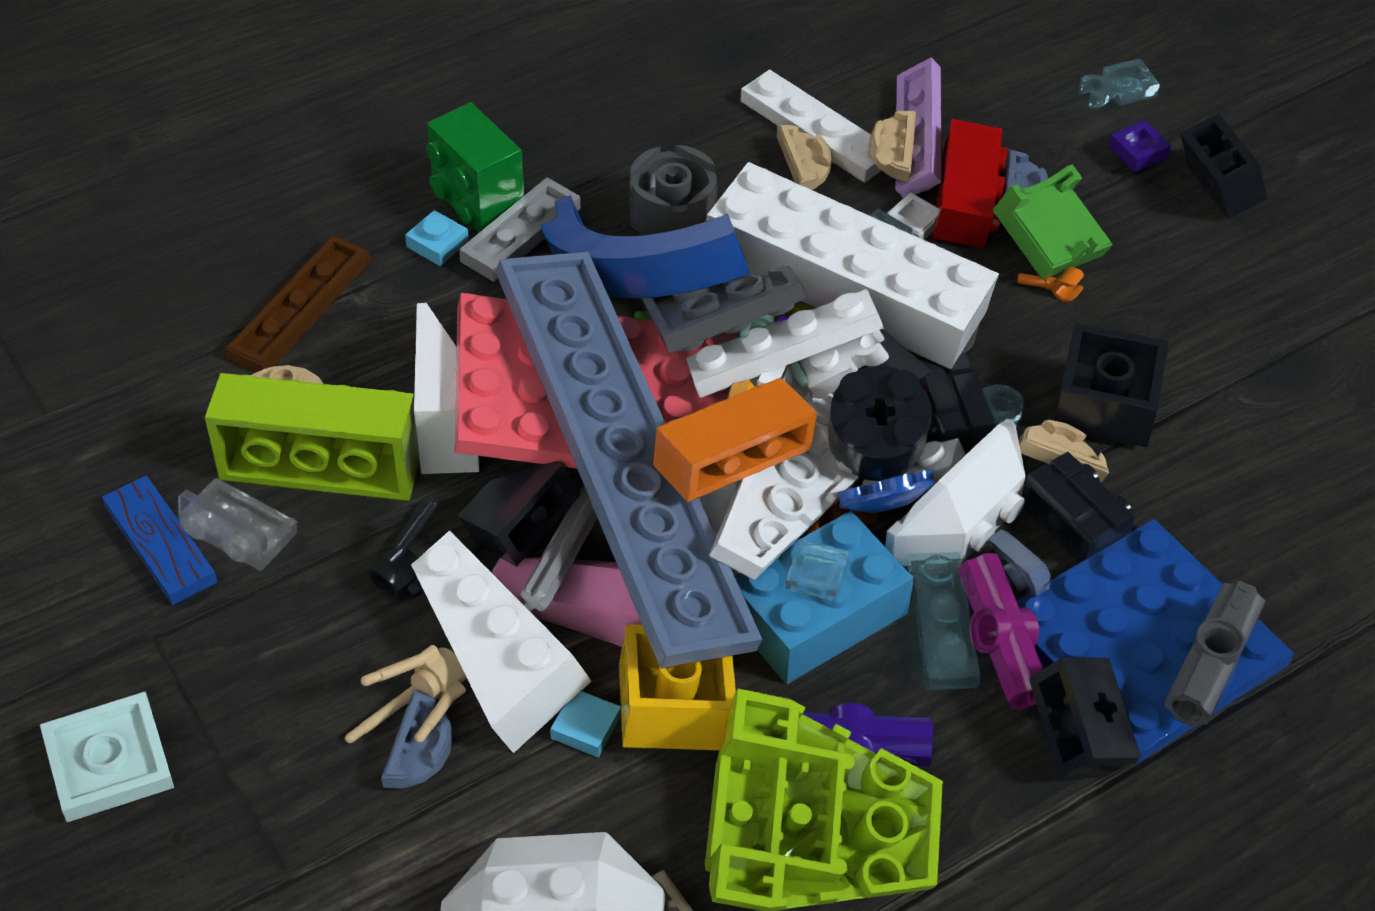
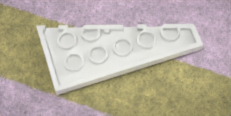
(783, 500)

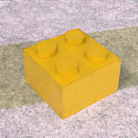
(672, 704)

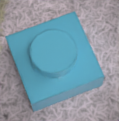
(437, 238)

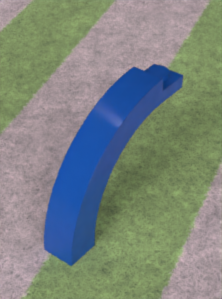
(651, 263)

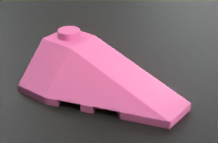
(587, 601)

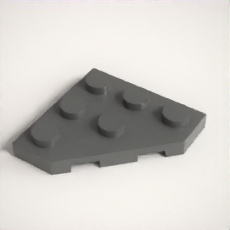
(728, 307)

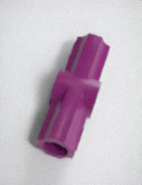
(1002, 627)

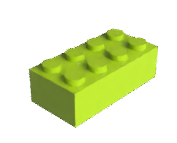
(314, 436)

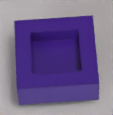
(1139, 146)

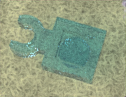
(1123, 81)

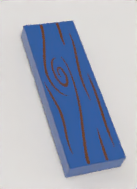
(159, 540)

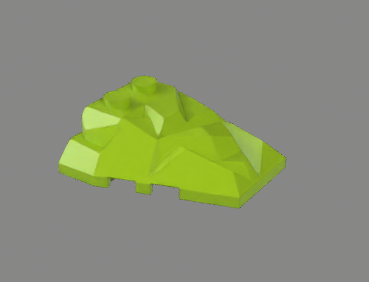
(814, 814)

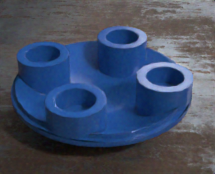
(888, 493)

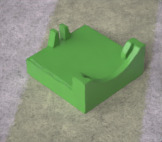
(1052, 224)

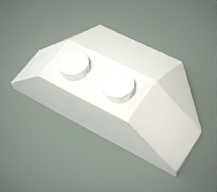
(966, 501)
(556, 875)

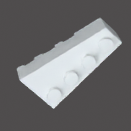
(503, 649)

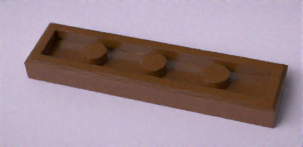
(298, 305)

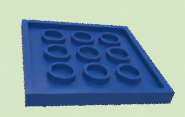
(1143, 612)

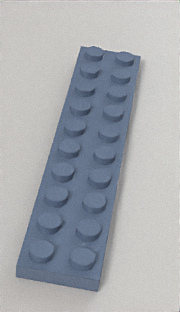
(610, 426)

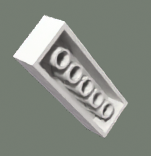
(919, 289)

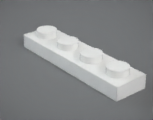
(789, 105)
(784, 342)

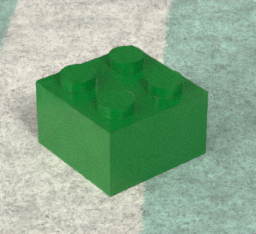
(474, 165)

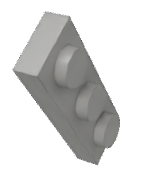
(515, 230)

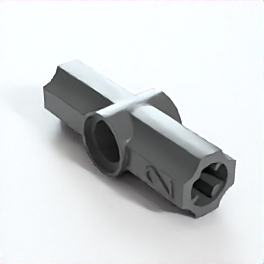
(1214, 653)

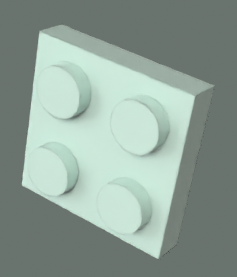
(106, 756)

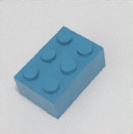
(809, 630)

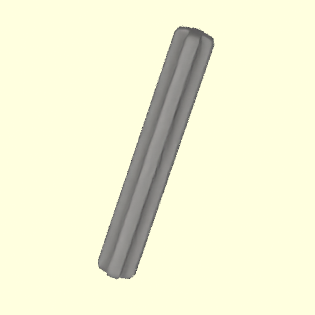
(559, 554)

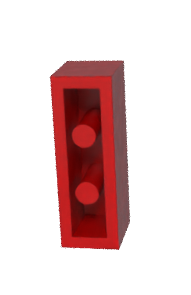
(969, 184)

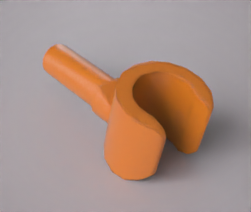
(1063, 287)

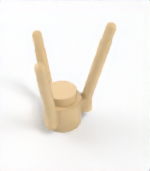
(435, 674)

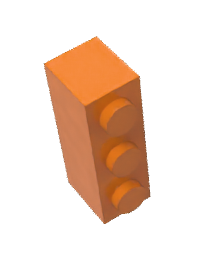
(734, 439)

